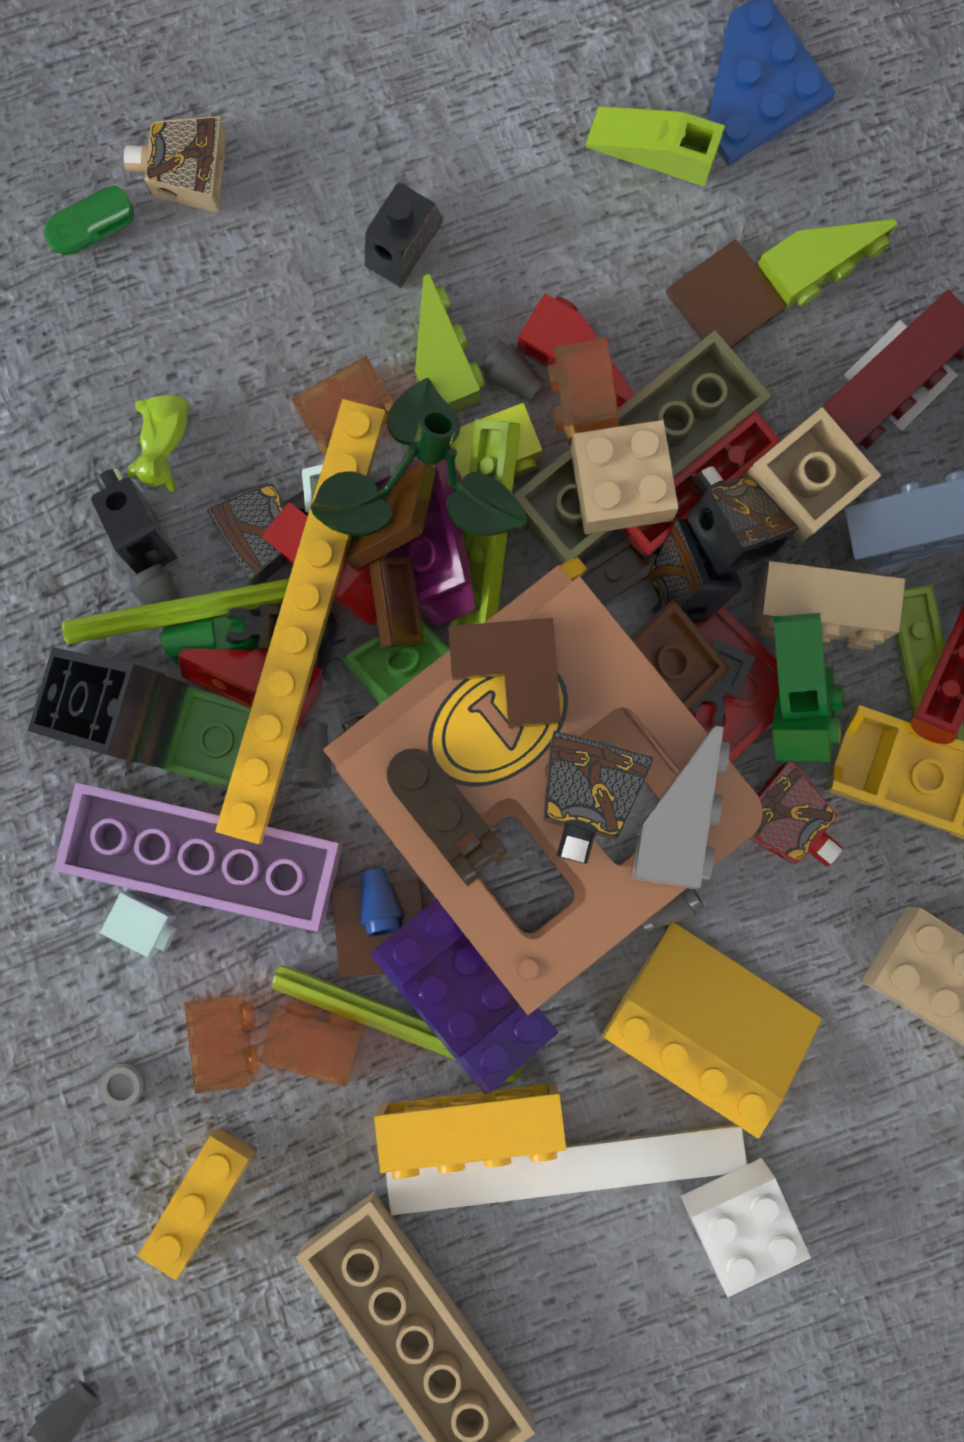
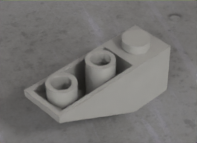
(675, 832)

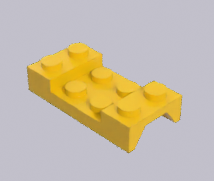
(899, 771)

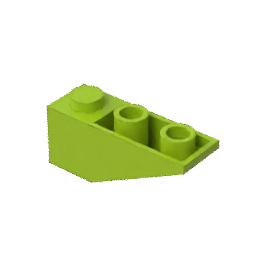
(658, 140)
(817, 255)
(441, 351)

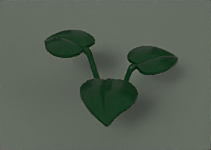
(429, 426)

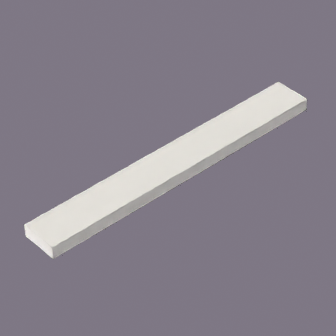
(578, 1169)

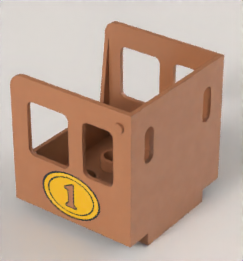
(502, 771)

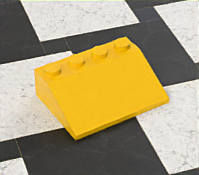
(713, 1029)

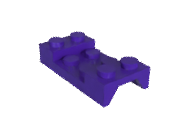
(461, 997)

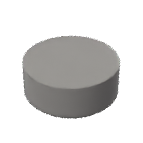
(122, 1085)

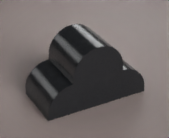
(108, 707)

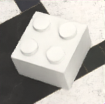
(745, 1227)

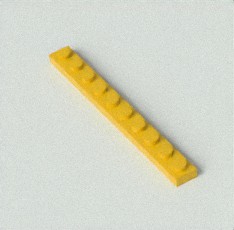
(296, 638)

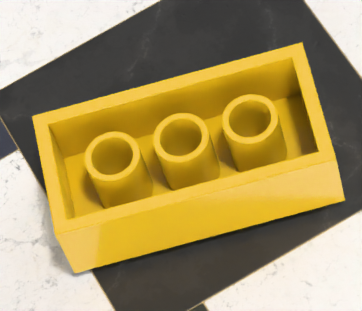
(469, 1129)

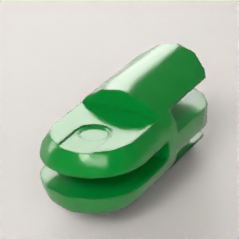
(88, 221)
(202, 634)

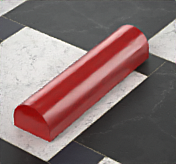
(731, 459)
(942, 703)

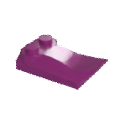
(439, 557)

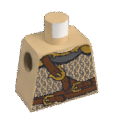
(182, 161)

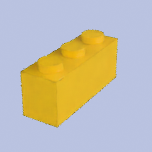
(196, 1203)

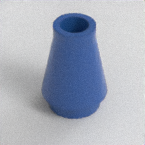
(379, 906)

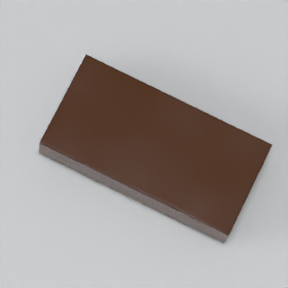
(396, 602)

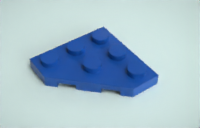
(762, 80)

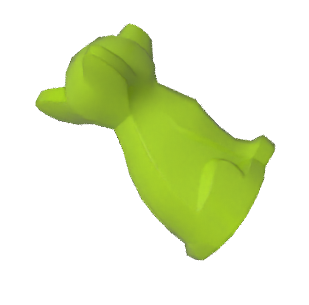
(161, 432)

